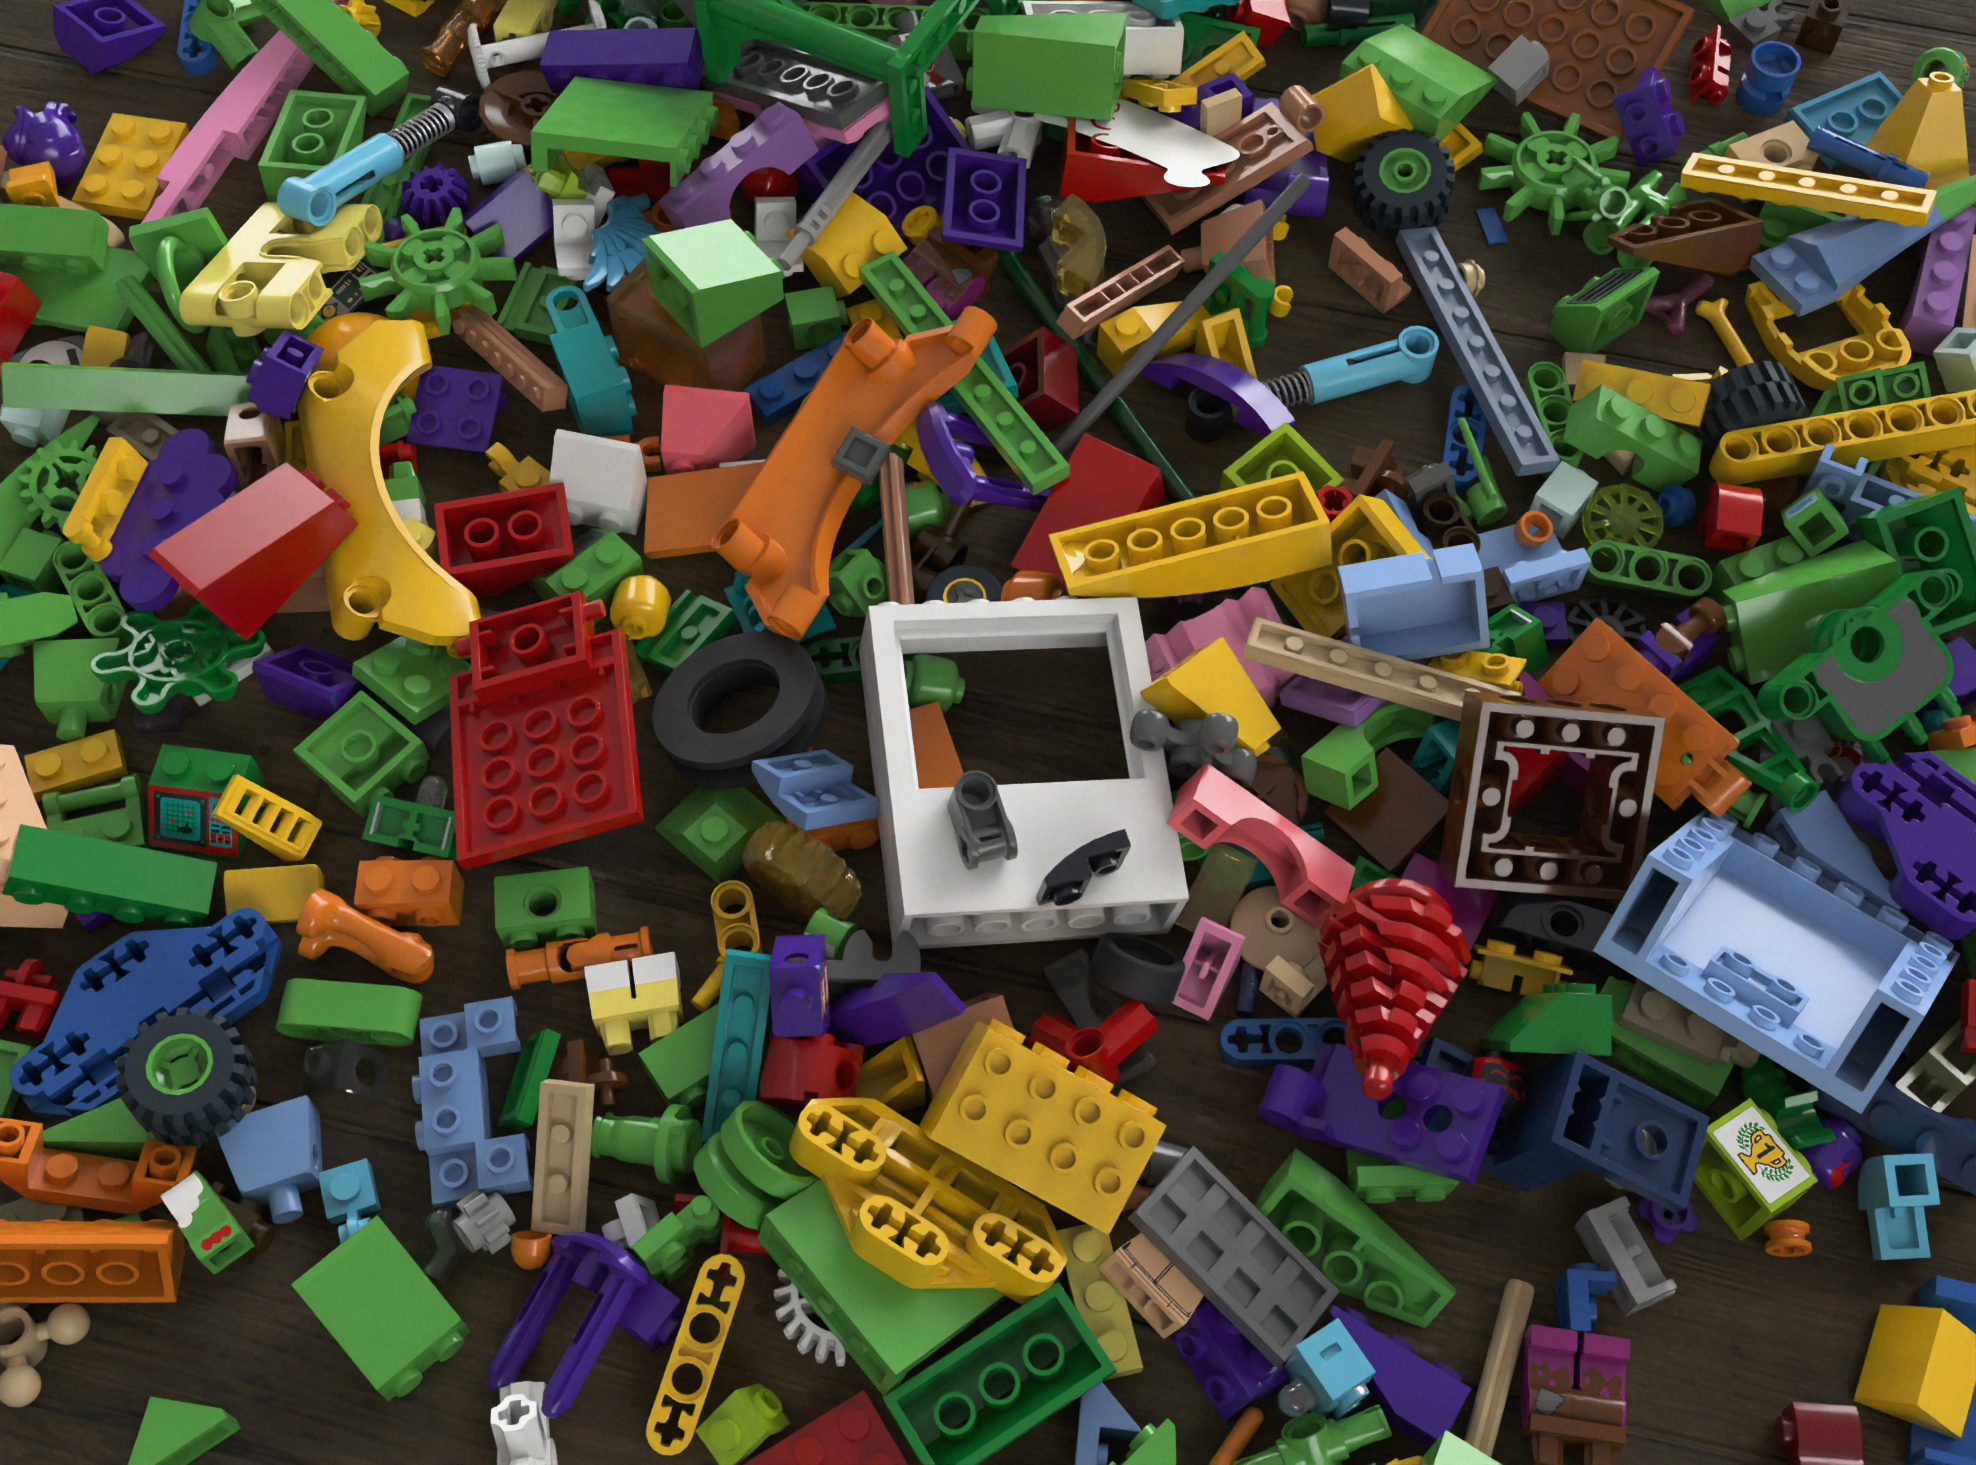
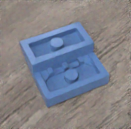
(814, 789)

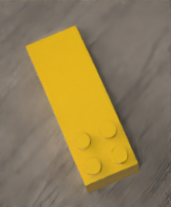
(1199, 543)

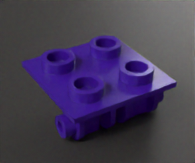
(456, 409)

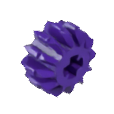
(433, 194)

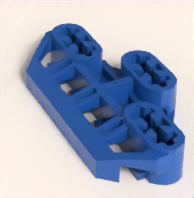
(166, 979)

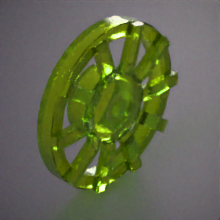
(1623, 519)

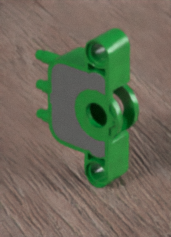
(1893, 677)

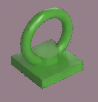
(178, 251)

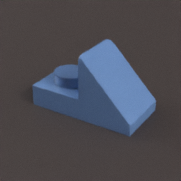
(1101, 1418)

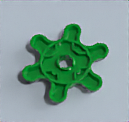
(162, 641)

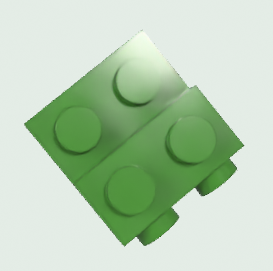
(363, 753)

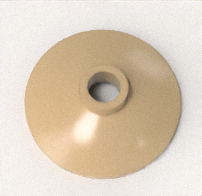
(1263, 940)

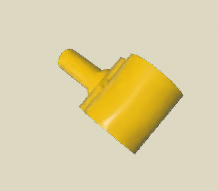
(731, 932)

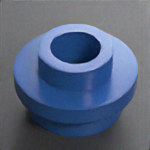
(1677, 505)

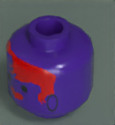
(1834, 1160)

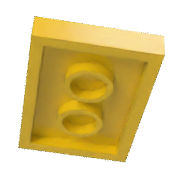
(126, 165)

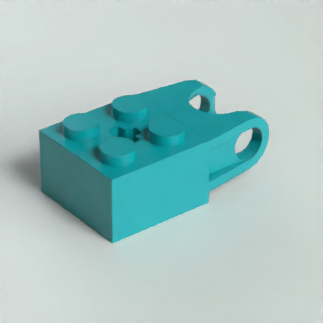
(586, 362)

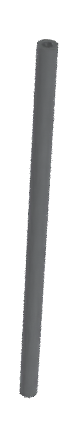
(1182, 313)

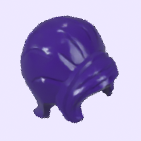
(45, 138)

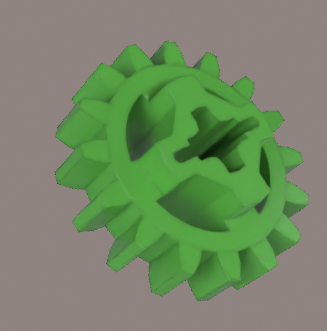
(56, 466)

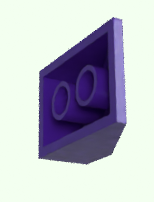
(983, 199)

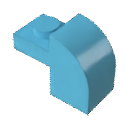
(1895, 1197)

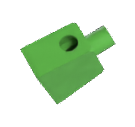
(67, 687)

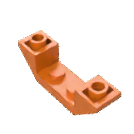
(86, 1178)

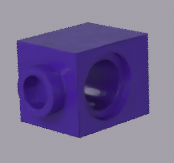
(652, 1315)

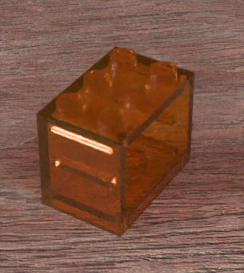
(668, 353)

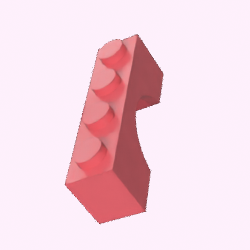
(1306, 873)

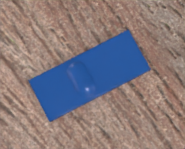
(1491, 226)

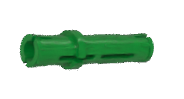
(1323, 35)

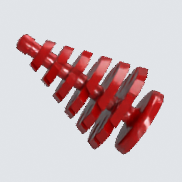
(1390, 973)

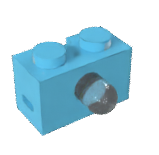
(1326, 1375)

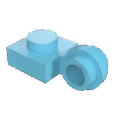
(348, 1195)

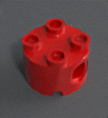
(808, 1070)

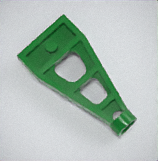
(1782, 774)

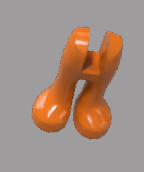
(332, 923)

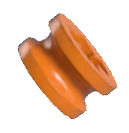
(1787, 1238)

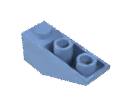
(1827, 840)

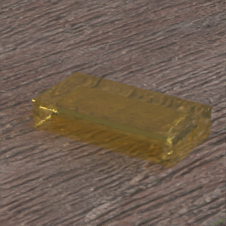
(1217, 887)

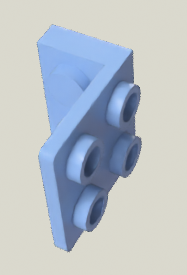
(1533, 572)

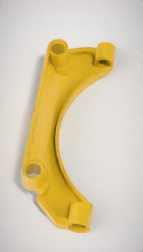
(379, 566)

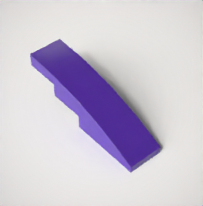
(892, 1008)

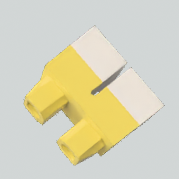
(619, 1013)

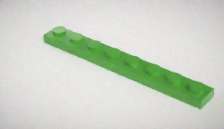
(980, 391)

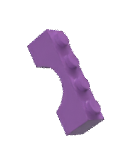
(772, 140)
(1939, 282)

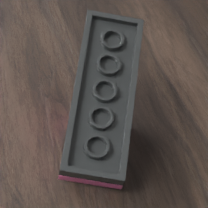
(827, 96)

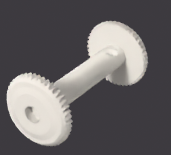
(520, 48)

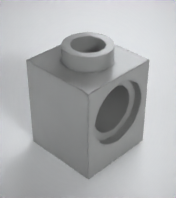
(1520, 69)

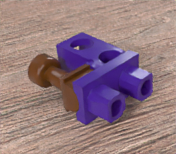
(1687, 642)

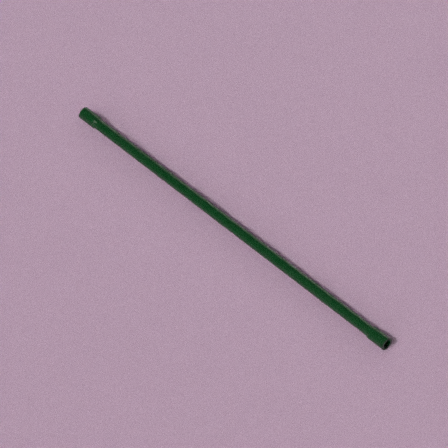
(1097, 379)

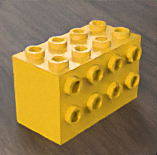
(1043, 1124)

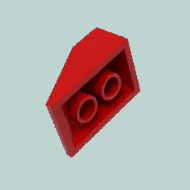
(504, 537)

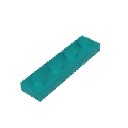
(738, 1037)

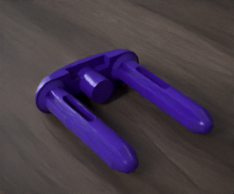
(952, 462)
(599, 1269)

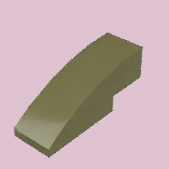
(1940, 1072)

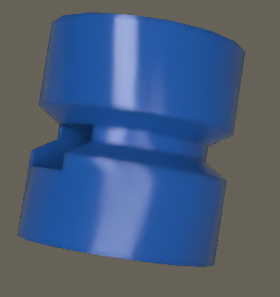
(1768, 78)

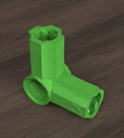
(221, 25)

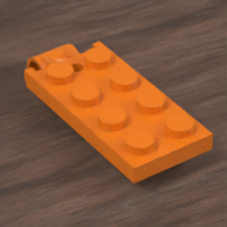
(1610, 671)

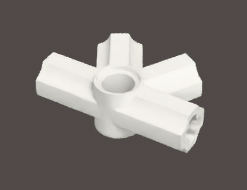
(1013, 130)
(521, 1427)

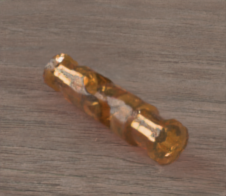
(453, 34)

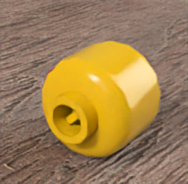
(640, 606)

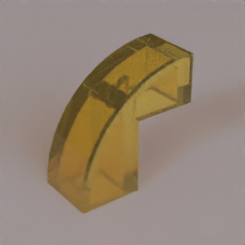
(1083, 235)

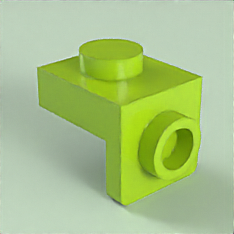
(742, 1424)

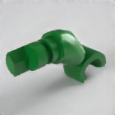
(1789, 1108)

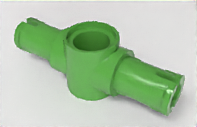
(1320, 1441)

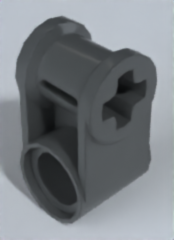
(982, 829)

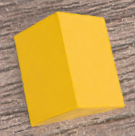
(1357, 113)
(1920, 1368)

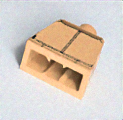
(1152, 1285)

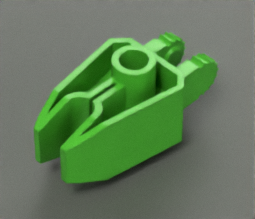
(33, 619)

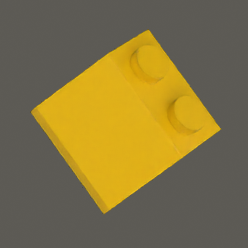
(849, 242)

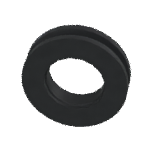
(716, 672)

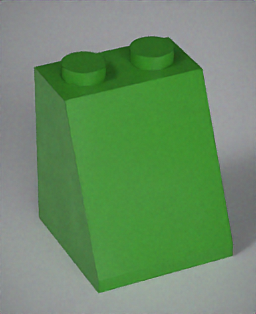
(711, 278)
(382, 1309)

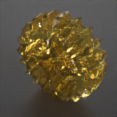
(801, 871)

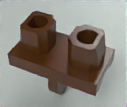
(1376, 472)
(590, 1067)

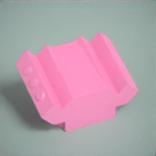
(1232, 621)

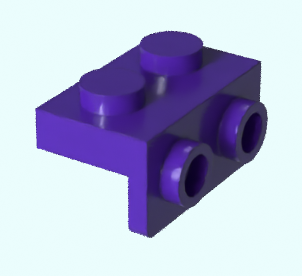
(1649, 118)
(1225, 1361)

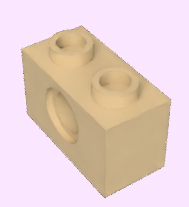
(1777, 146)

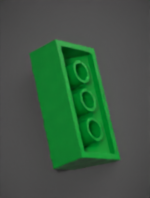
(1000, 1383)

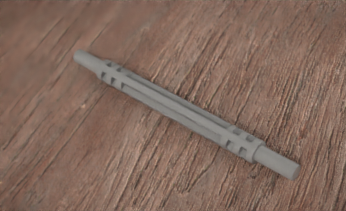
(838, 190)

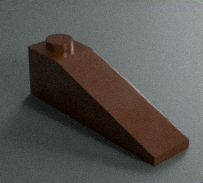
(1697, 236)

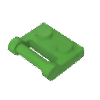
(119, 825)

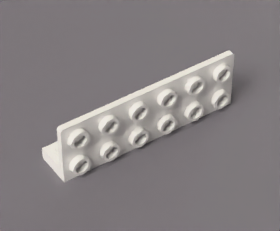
(576, 219)

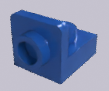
(1572, 1289)

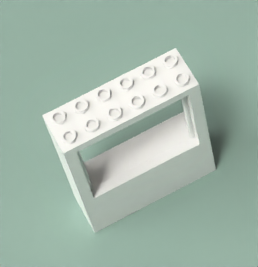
(996, 902)

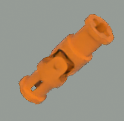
(546, 962)

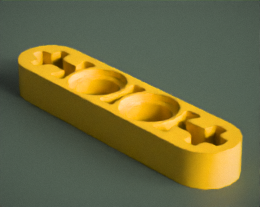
(700, 1354)

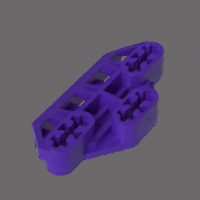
(1928, 843)

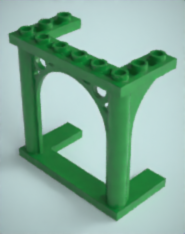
(730, 22)

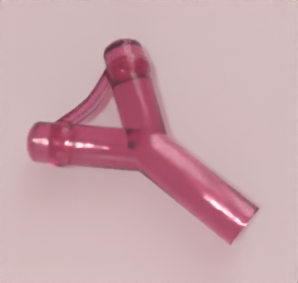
(1678, 303)

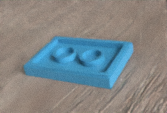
(1848, 111)

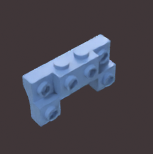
(1855, 491)
(457, 1106)

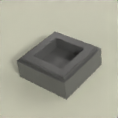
(860, 456)

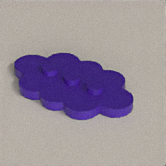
(171, 495)

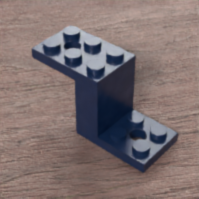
(1590, 1119)

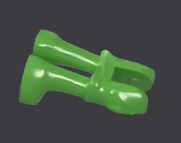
(1646, 203)

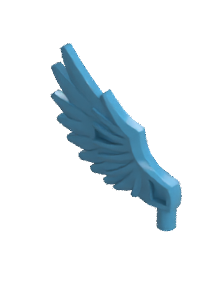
(619, 242)

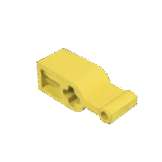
(524, 19)

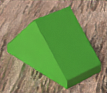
(179, 1432)

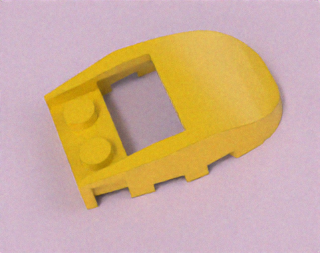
(1874, 347)

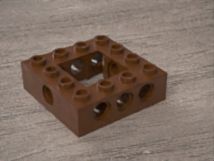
(1616, 804)

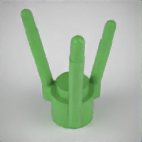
(1605, 199)
(1484, 498)

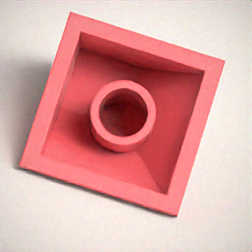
(704, 428)

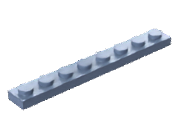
(1477, 352)

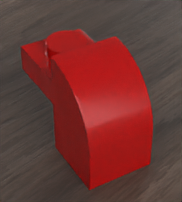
(1731, 518)

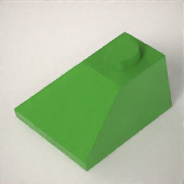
(715, 827)

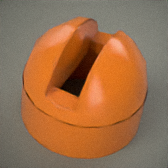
(1540, 521)
(531, 1248)

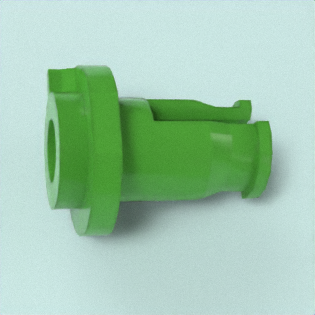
(658, 1142)

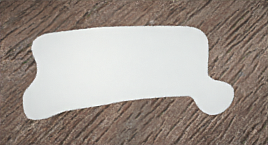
(1158, 139)

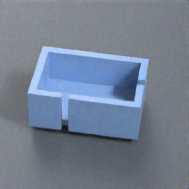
(1417, 603)

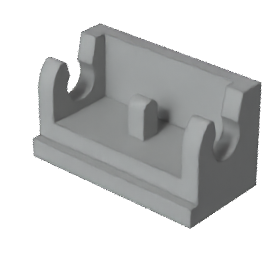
(1619, 1248)

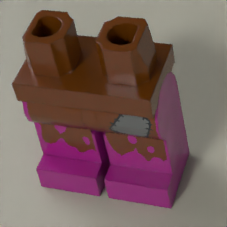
(952, 272)
(1572, 1395)

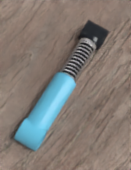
(320, 193)
(1404, 359)

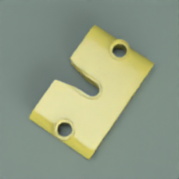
(275, 268)

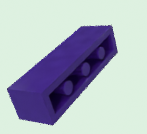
(626, 55)

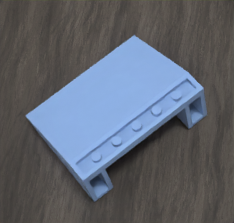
(1778, 955)

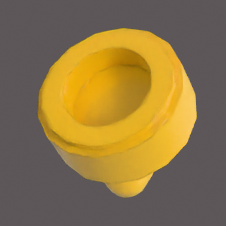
(919, 223)

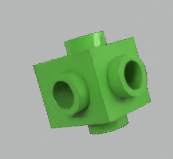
(856, 582)

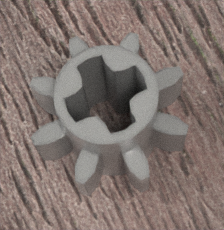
(484, 1222)

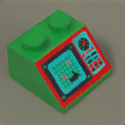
(184, 795)

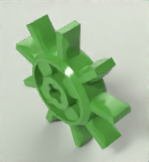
(1543, 169)
(437, 270)

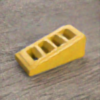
(293, 833)

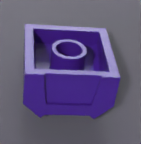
(104, 31)

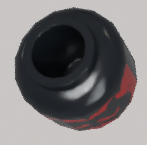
(1500, 1069)

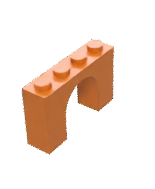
(935, 765)

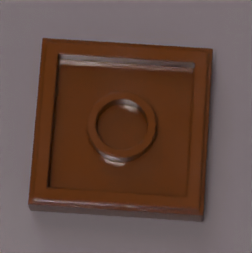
(1394, 815)

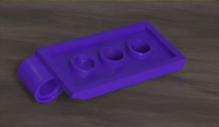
(1313, 165)
(1336, 1112)

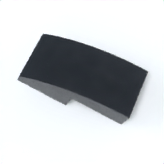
(1072, 874)

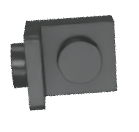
(1429, 480)

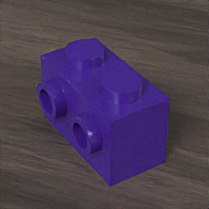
(282, 374)

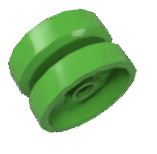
(749, 1164)

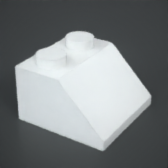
(601, 480)

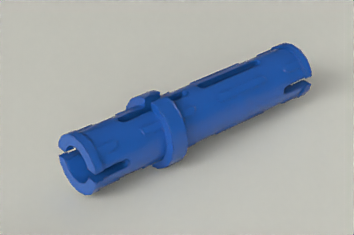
(1866, 160)

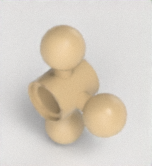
(20, 1381)

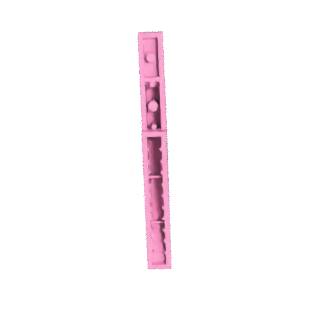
(231, 126)

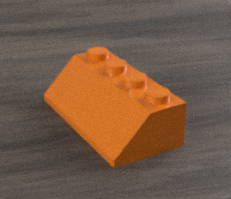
(90, 1261)

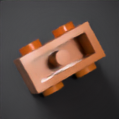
(410, 891)

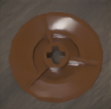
(515, 105)

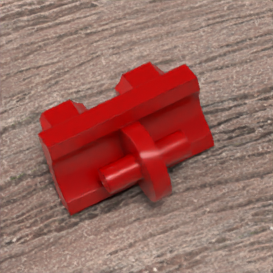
(31, 994)

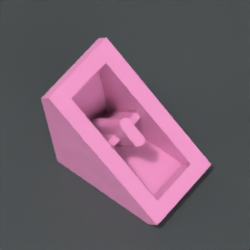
(1208, 967)

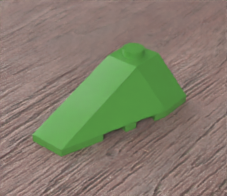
(1351, 1242)

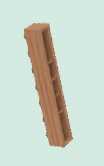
(1120, 292)
(511, 359)

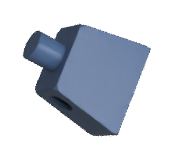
(276, 1155)

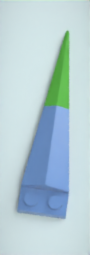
(1834, 257)

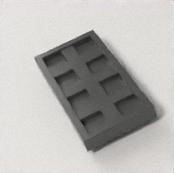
(1234, 1255)

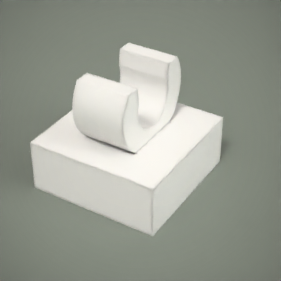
(636, 1219)

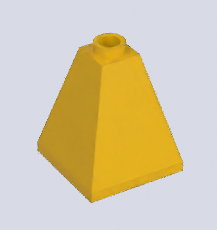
(1928, 130)

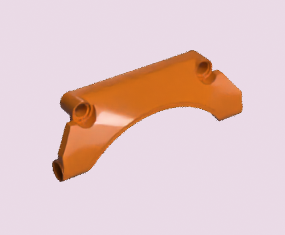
(797, 500)

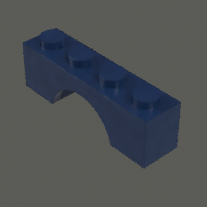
(1913, 1129)

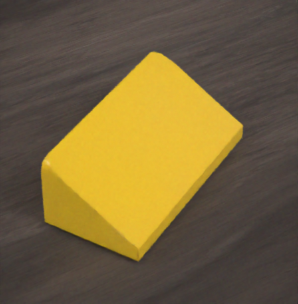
(272, 891)

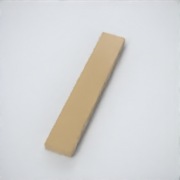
(1361, 669)

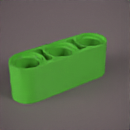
(1550, 399)
(1665, 566)
(91, 592)
(349, 1011)

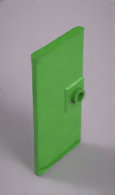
(87, 299)

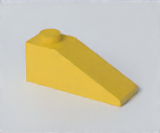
(1129, 330)

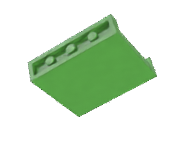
(626, 122)
(870, 1313)

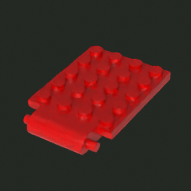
(541, 731)

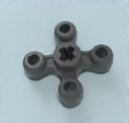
(1194, 745)

